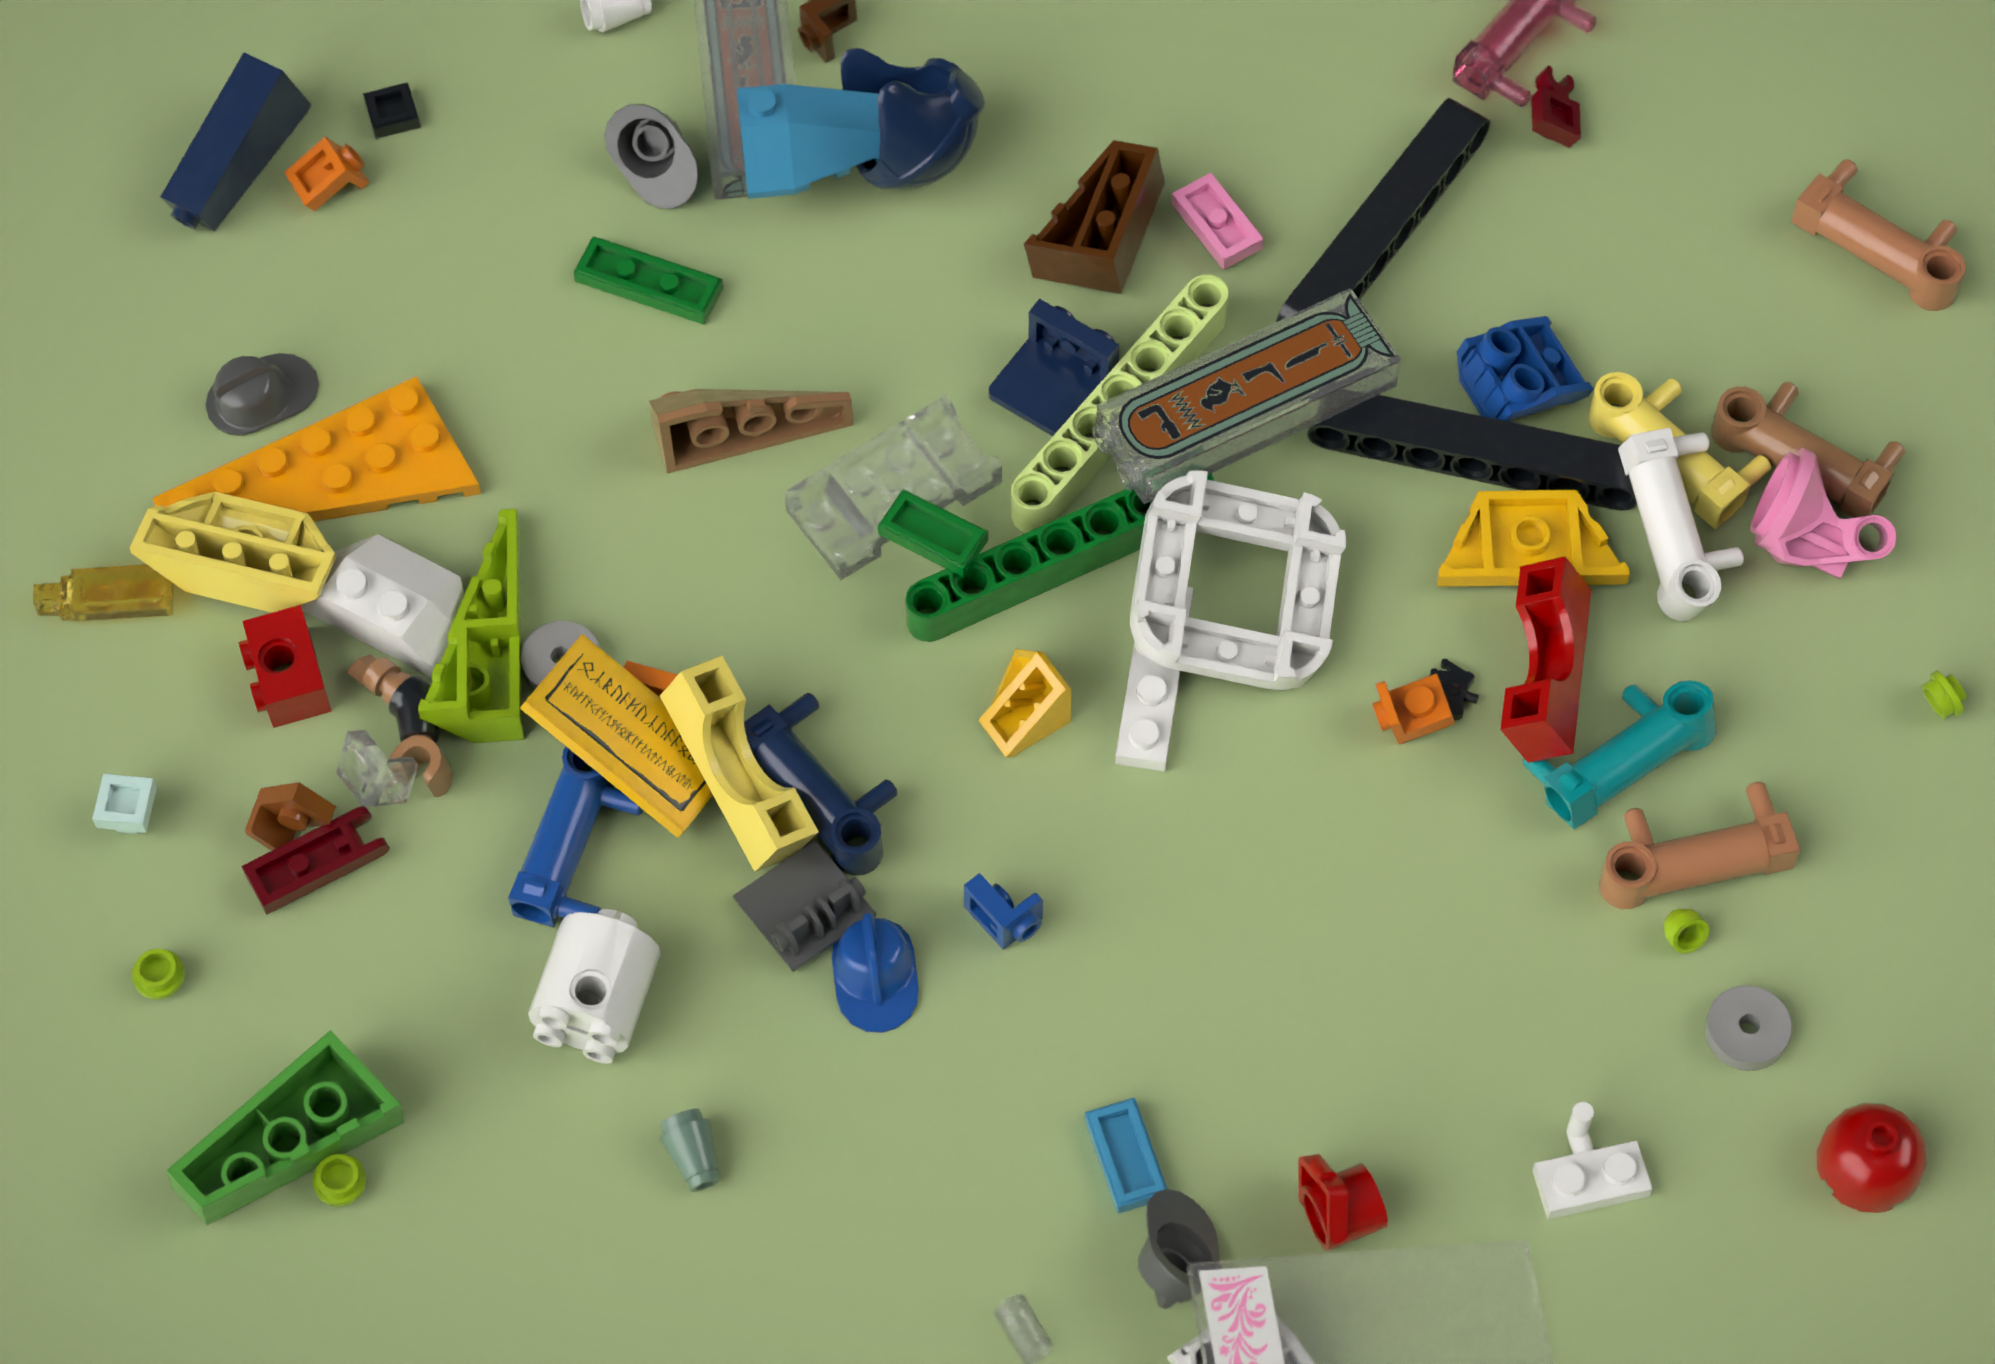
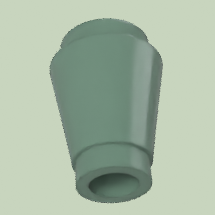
(691, 1147)

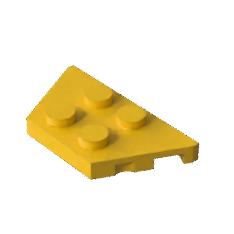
(1525, 529)

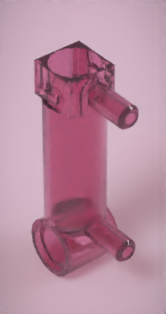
(1504, 40)

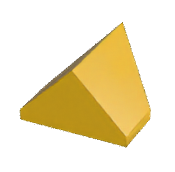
(1028, 703)

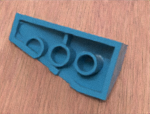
(804, 135)

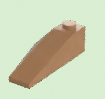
(725, 423)

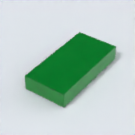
(933, 532)

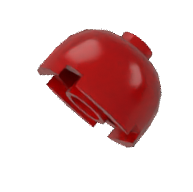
(1872, 1157)

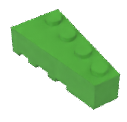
(303, 1115)

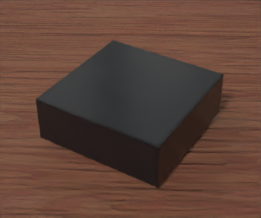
(391, 110)

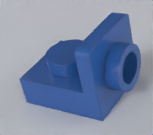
(996, 912)

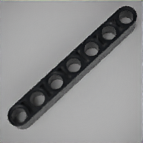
(1393, 207)
(1478, 449)

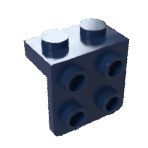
(1054, 368)

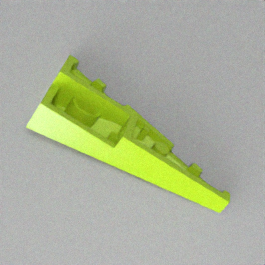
(480, 676)

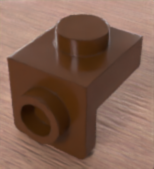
(823, 19)

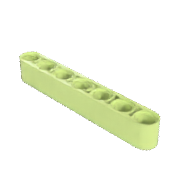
(1152, 350)

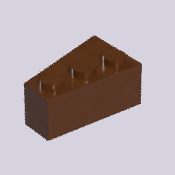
(1103, 222)

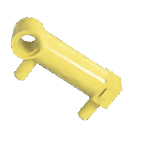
(1709, 486)

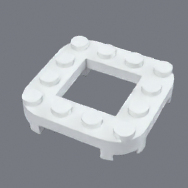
(1248, 516)

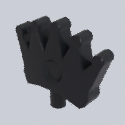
(1455, 686)

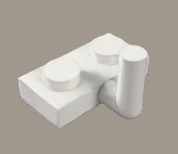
(1590, 1176)

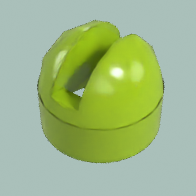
(1685, 930)

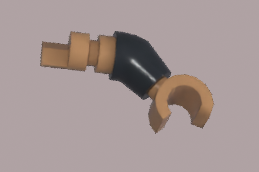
(403, 697)

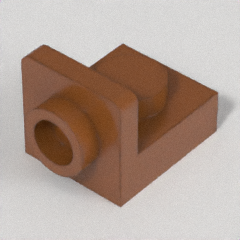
(283, 811)

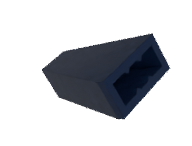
(234, 143)

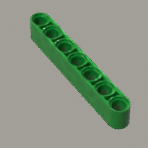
(1031, 553)

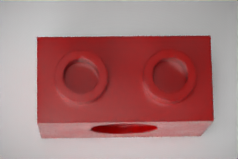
(280, 640)

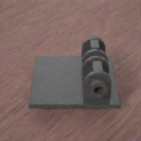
(803, 905)

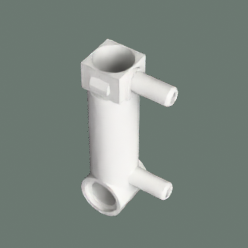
(1669, 522)

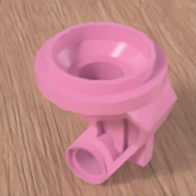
(1801, 526)

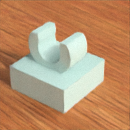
(124, 803)

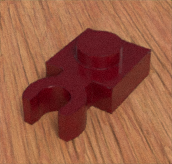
(1552, 110)

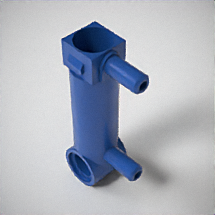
(559, 843)

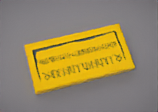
(620, 733)

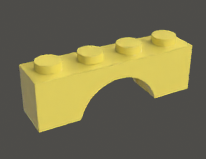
(710, 719)

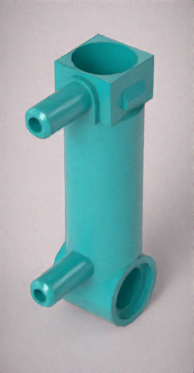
(1679, 724)

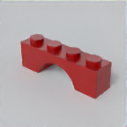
(1555, 614)

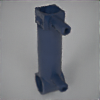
(828, 804)

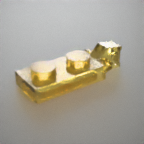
(106, 594)

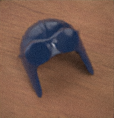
(923, 117)

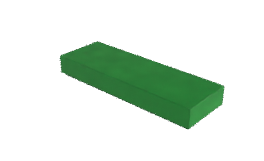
(648, 280)

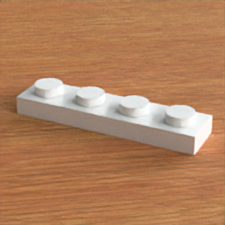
(1148, 711)

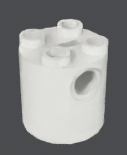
(594, 984)

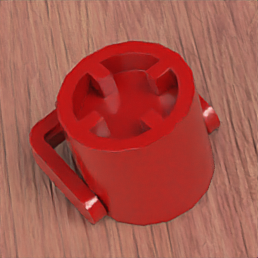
(1340, 1203)

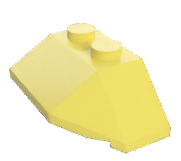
(236, 550)

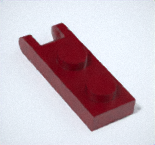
(312, 860)

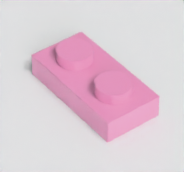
(1217, 221)

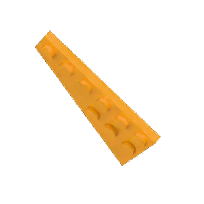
(349, 462)

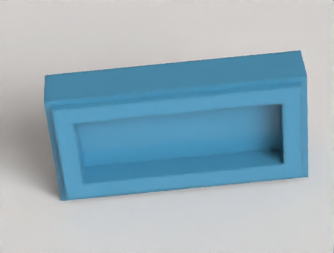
(1125, 1154)

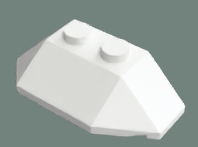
(391, 601)

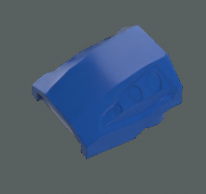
(1519, 370)

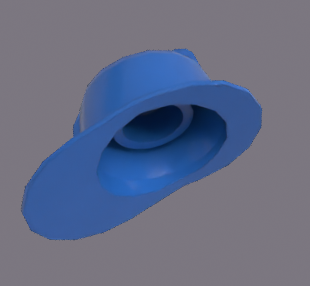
(875, 974)

